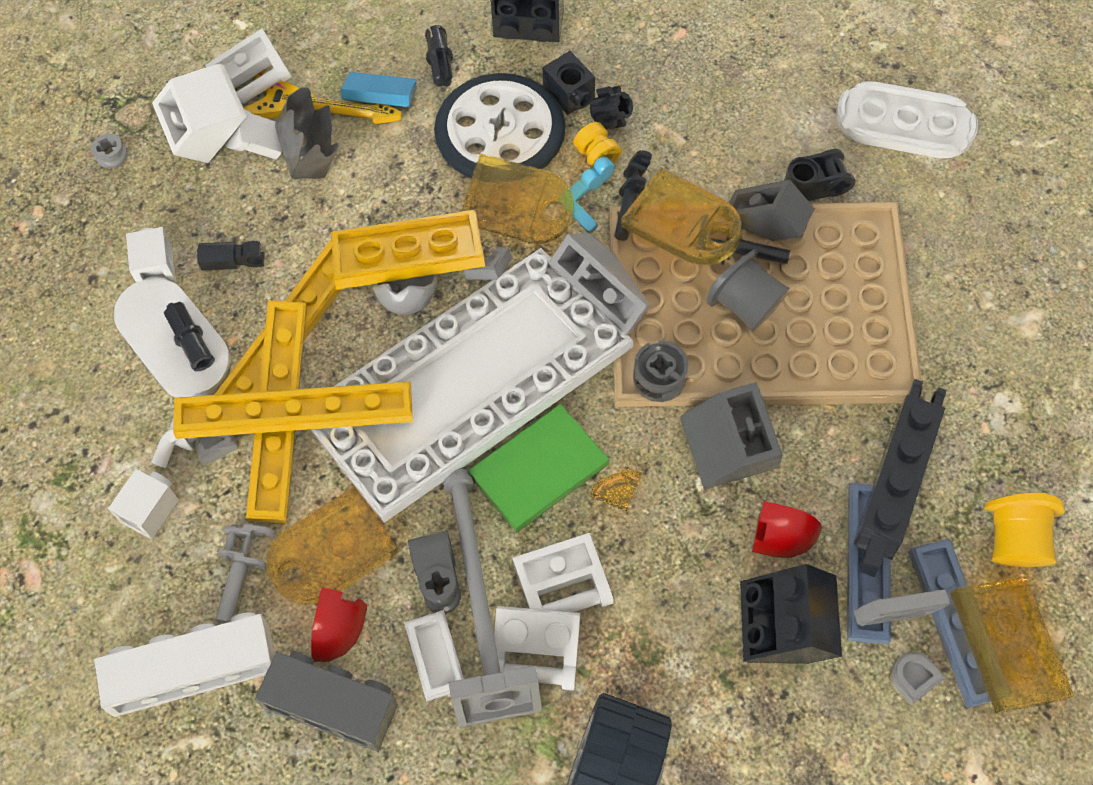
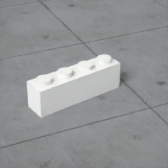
(184, 664)

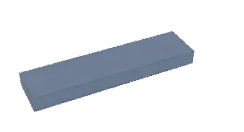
(940, 570)
(860, 586)

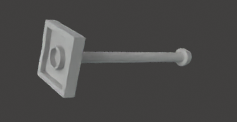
(496, 693)

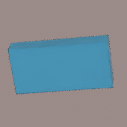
(379, 89)

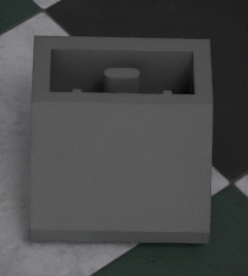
(731, 436)

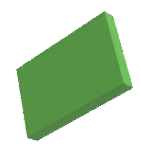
(538, 468)

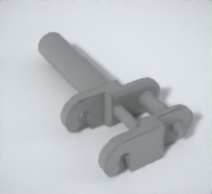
(239, 566)

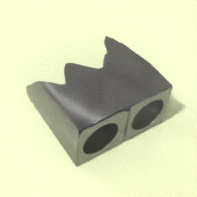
(315, 126)

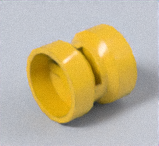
(594, 143)

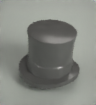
(748, 291)

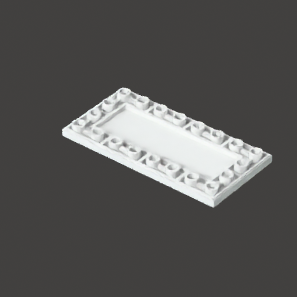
(474, 381)

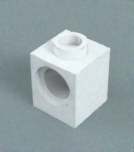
(150, 255)

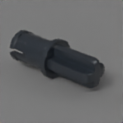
(439, 55)
(188, 336)

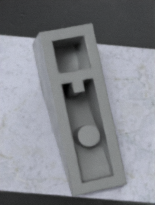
(600, 279)

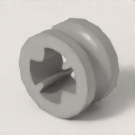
(113, 159)

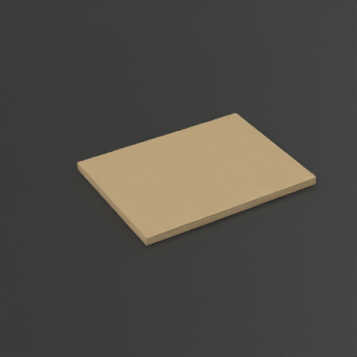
(831, 340)

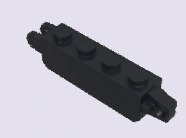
(899, 477)

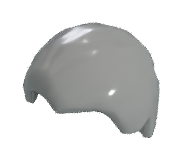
(406, 295)

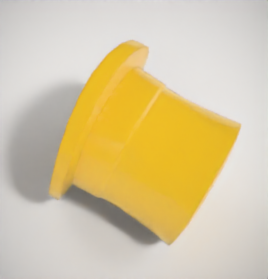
(1024, 529)

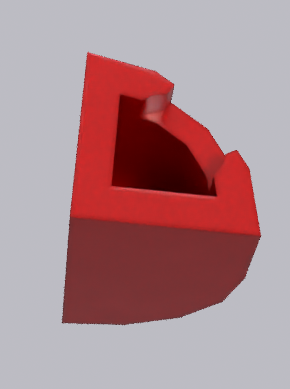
(785, 531)
(336, 625)

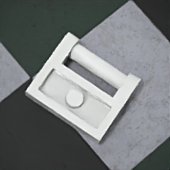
(248, 60)
(560, 567)
(539, 633)

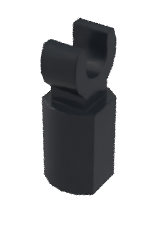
(229, 255)

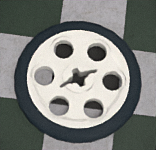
(510, 89)

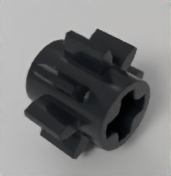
(611, 107)

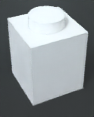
(144, 502)

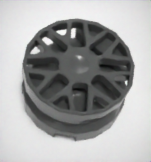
(660, 370)

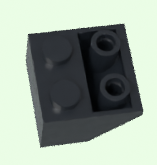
(527, 19)
(791, 616)

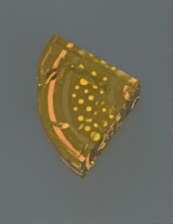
(617, 488)

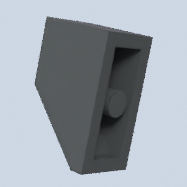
(773, 210)

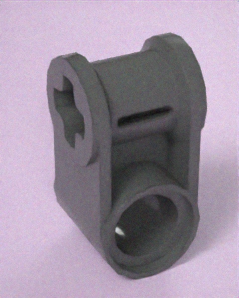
(434, 567)

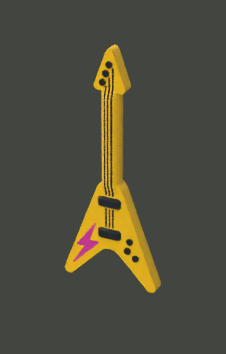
(277, 96)

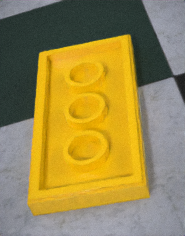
(406, 249)

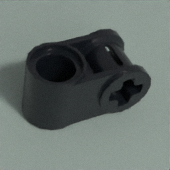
(820, 175)

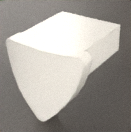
(257, 136)

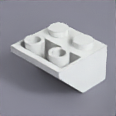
(199, 112)

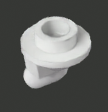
(167, 445)

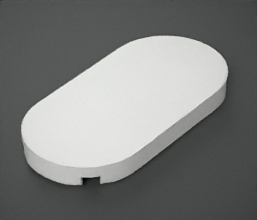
(906, 119)
(145, 328)

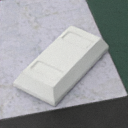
(434, 654)

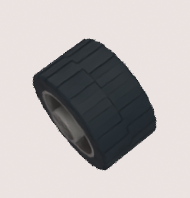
(621, 745)

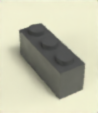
(327, 699)

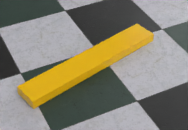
(314, 289)
(292, 410)
(274, 450)

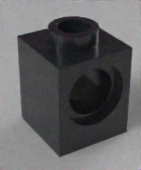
(569, 82)

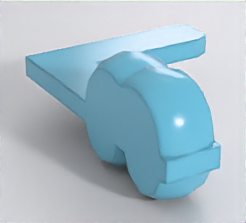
(592, 180)

